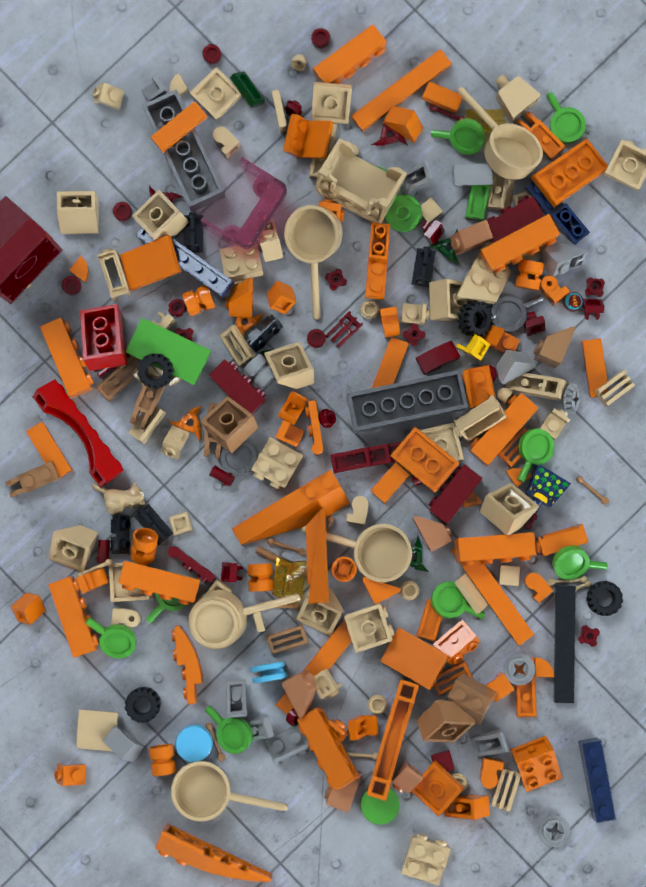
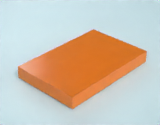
(150, 263)
(424, 459)
(414, 658)

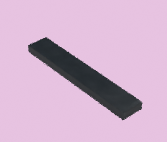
(564, 644)

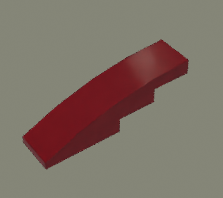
(363, 457)

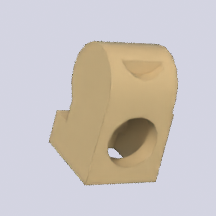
(226, 139)
(360, 508)
(125, 616)

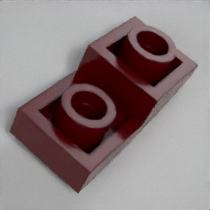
(437, 357)

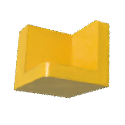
(476, 347)

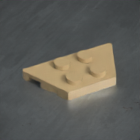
(482, 285)

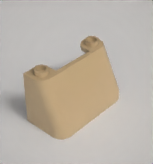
(358, 183)

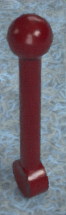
(433, 108)

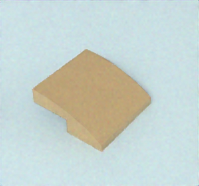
(94, 727)

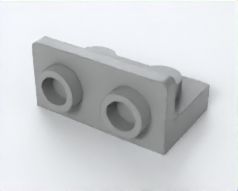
(287, 744)

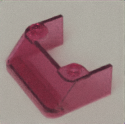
(271, 195)

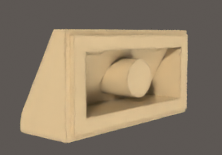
(500, 193)

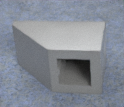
(561, 258)

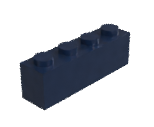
(596, 780)

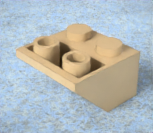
(78, 212)

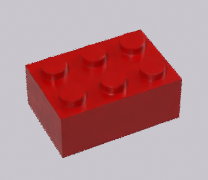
(103, 337)

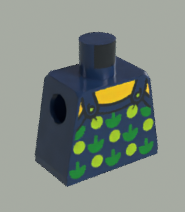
(545, 487)

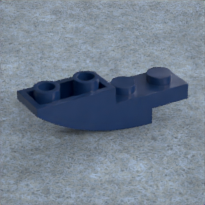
(562, 215)

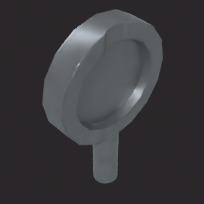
(511, 312)
(241, 460)

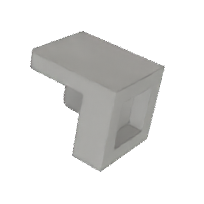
(154, 90)

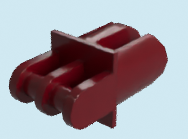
(345, 328)

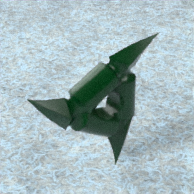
(440, 245)
(417, 562)

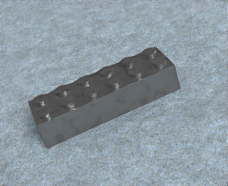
(186, 156)
(407, 401)

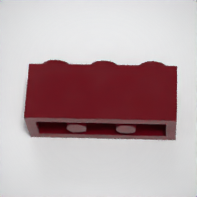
(514, 218)
(238, 386)
(454, 493)

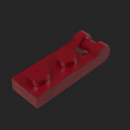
(191, 564)

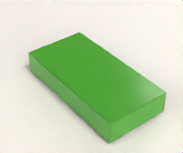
(477, 202)

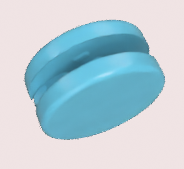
(270, 672)
(194, 743)

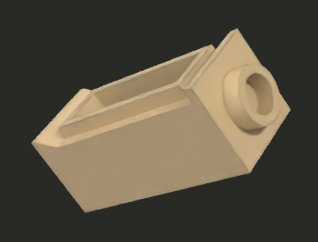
(121, 290)
(479, 419)

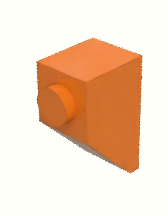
(241, 299)
(468, 807)

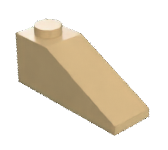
(539, 386)

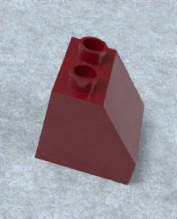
(23, 250)

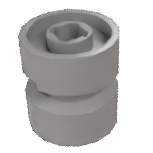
(260, 371)

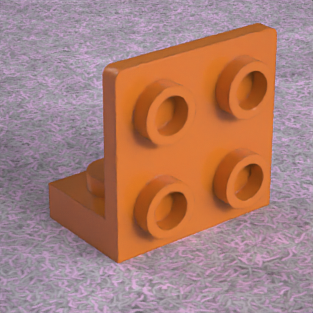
(307, 138)
(536, 763)

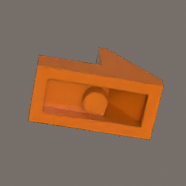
(500, 340)

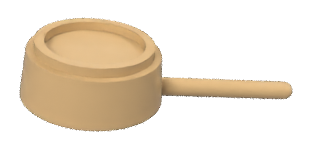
(510, 148)
(312, 237)
(379, 552)
(221, 618)
(203, 792)

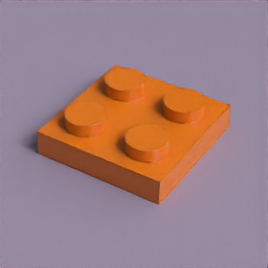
(437, 788)

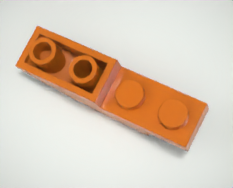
(377, 261)
(187, 655)

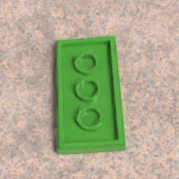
(186, 356)

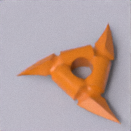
(251, 322)
(182, 424)

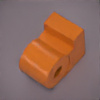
(551, 290)
(389, 321)
(92, 580)
(538, 585)
(489, 770)

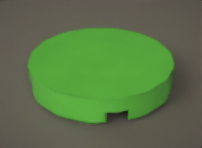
(404, 213)
(378, 810)

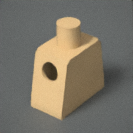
(515, 96)

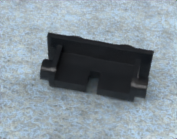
(193, 233)
(423, 267)
(258, 339)
(150, 519)
(121, 525)

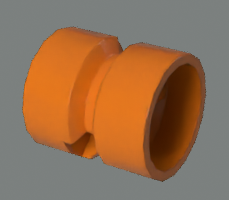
(531, 268)
(198, 300)
(144, 546)
(344, 569)
(260, 577)
(162, 758)

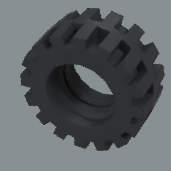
(483, 319)
(167, 370)
(616, 598)
(133, 712)

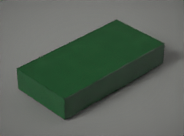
(247, 89)

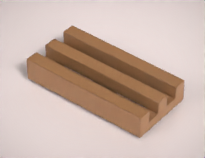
(302, 634)

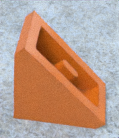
(404, 122)
(378, 590)

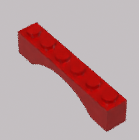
(55, 401)

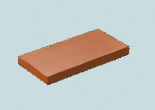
(570, 172)

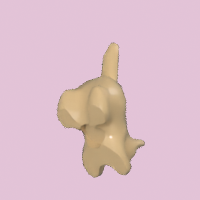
(117, 499)

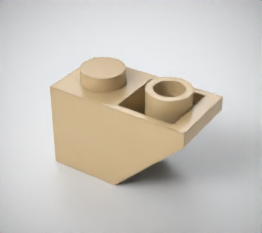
(270, 243)

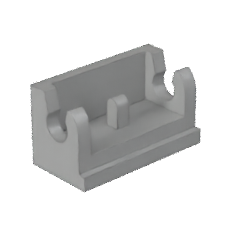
(472, 174)

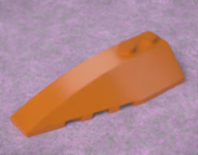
(294, 509)
(206, 857)

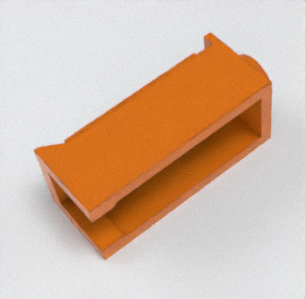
(559, 539)

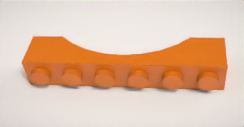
(392, 739)

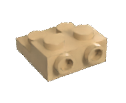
(628, 165)
(276, 463)
(368, 627)
(426, 859)

